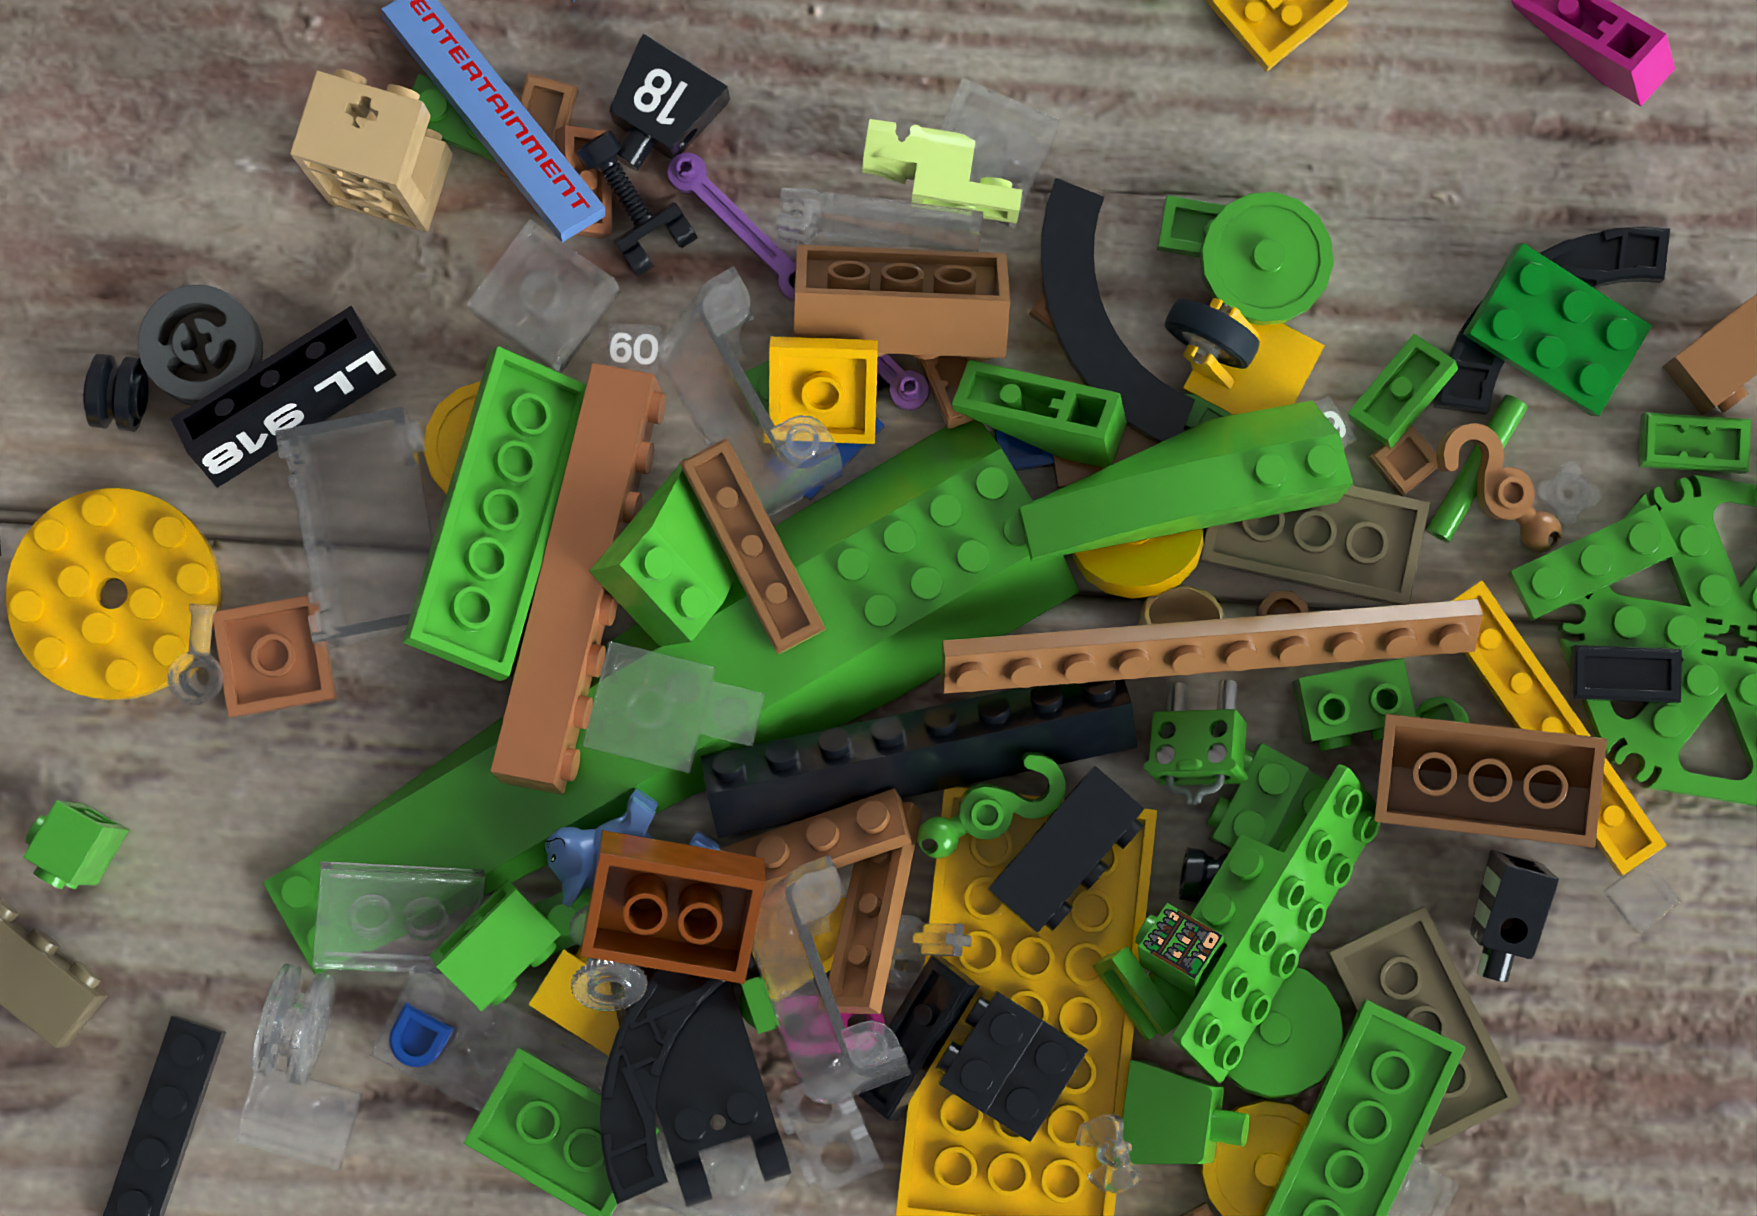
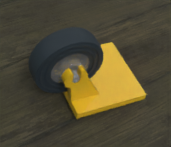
(1239, 362)

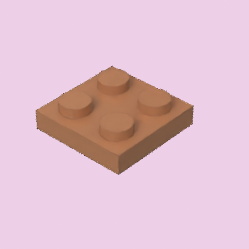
(271, 657)

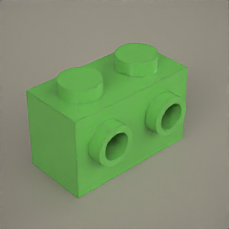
(1352, 702)
(73, 845)
(496, 946)

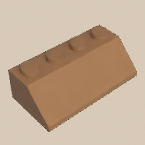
(905, 299)
(1490, 780)

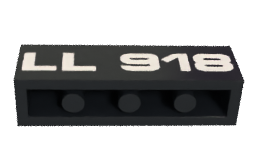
(285, 391)

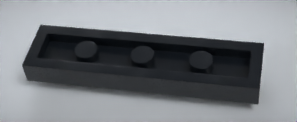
(165, 1119)

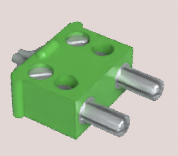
(1198, 744)

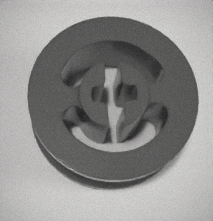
(163, 360)

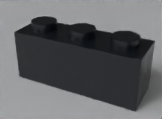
(1068, 851)

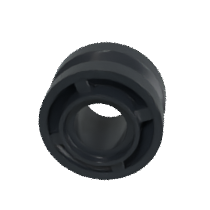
(115, 392)

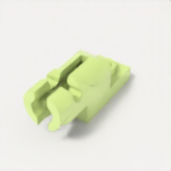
(940, 170)

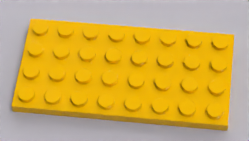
(957, 1155)

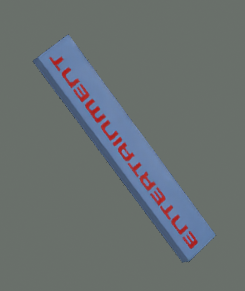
(495, 116)

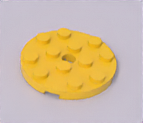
(59, 584)

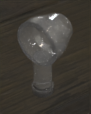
(183, 669)

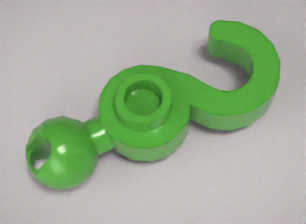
(989, 808)

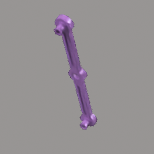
(689, 175)

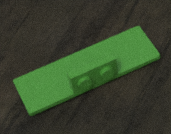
(1267, 912)

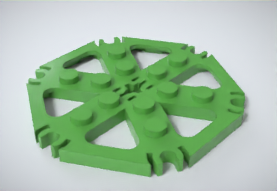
(1708, 592)

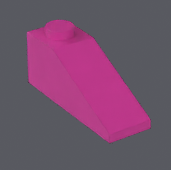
(1606, 42)

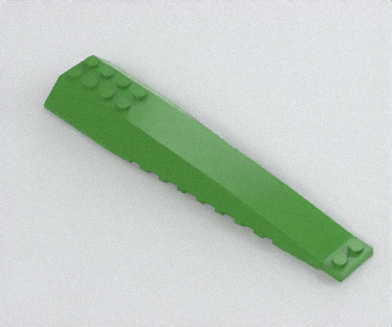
(893, 568)

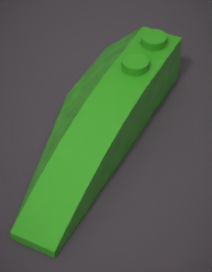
(1197, 480)

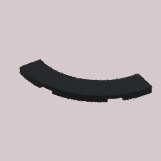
(1596, 259)
(1083, 324)
(634, 1078)

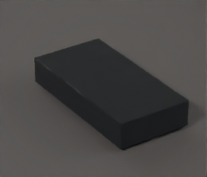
(1625, 674)

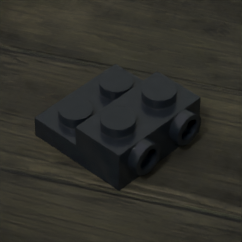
(1010, 1064)

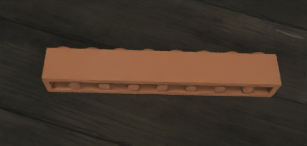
(569, 604)

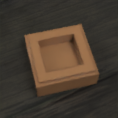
(1406, 462)

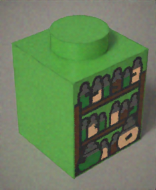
(1179, 948)

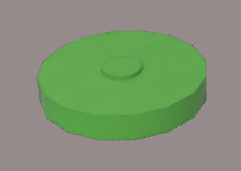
(1267, 257)
(1293, 1043)

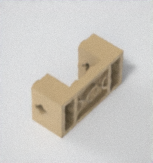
(373, 160)

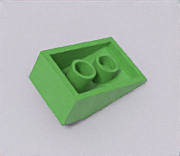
(668, 565)

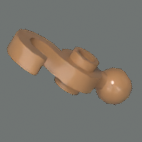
(1501, 491)

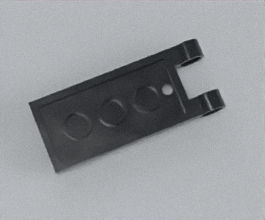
(710, 1075)

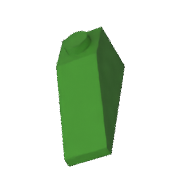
(1044, 412)

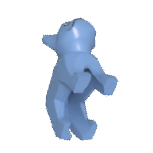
(574, 851)

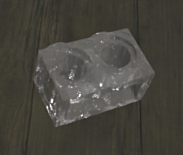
(842, 1124)

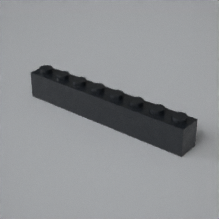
(915, 752)

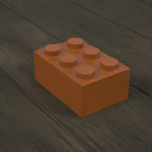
(673, 907)

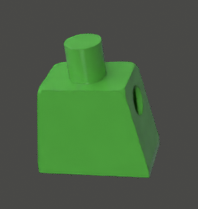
(1176, 1117)

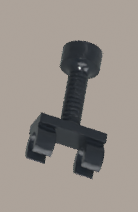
(602, 155)

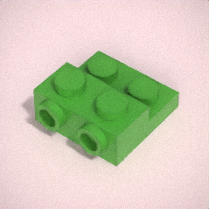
(1268, 803)

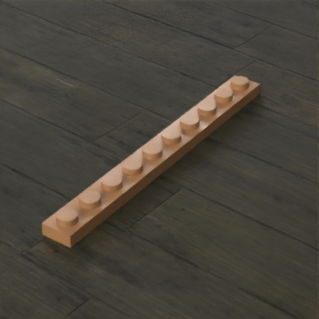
(1209, 646)

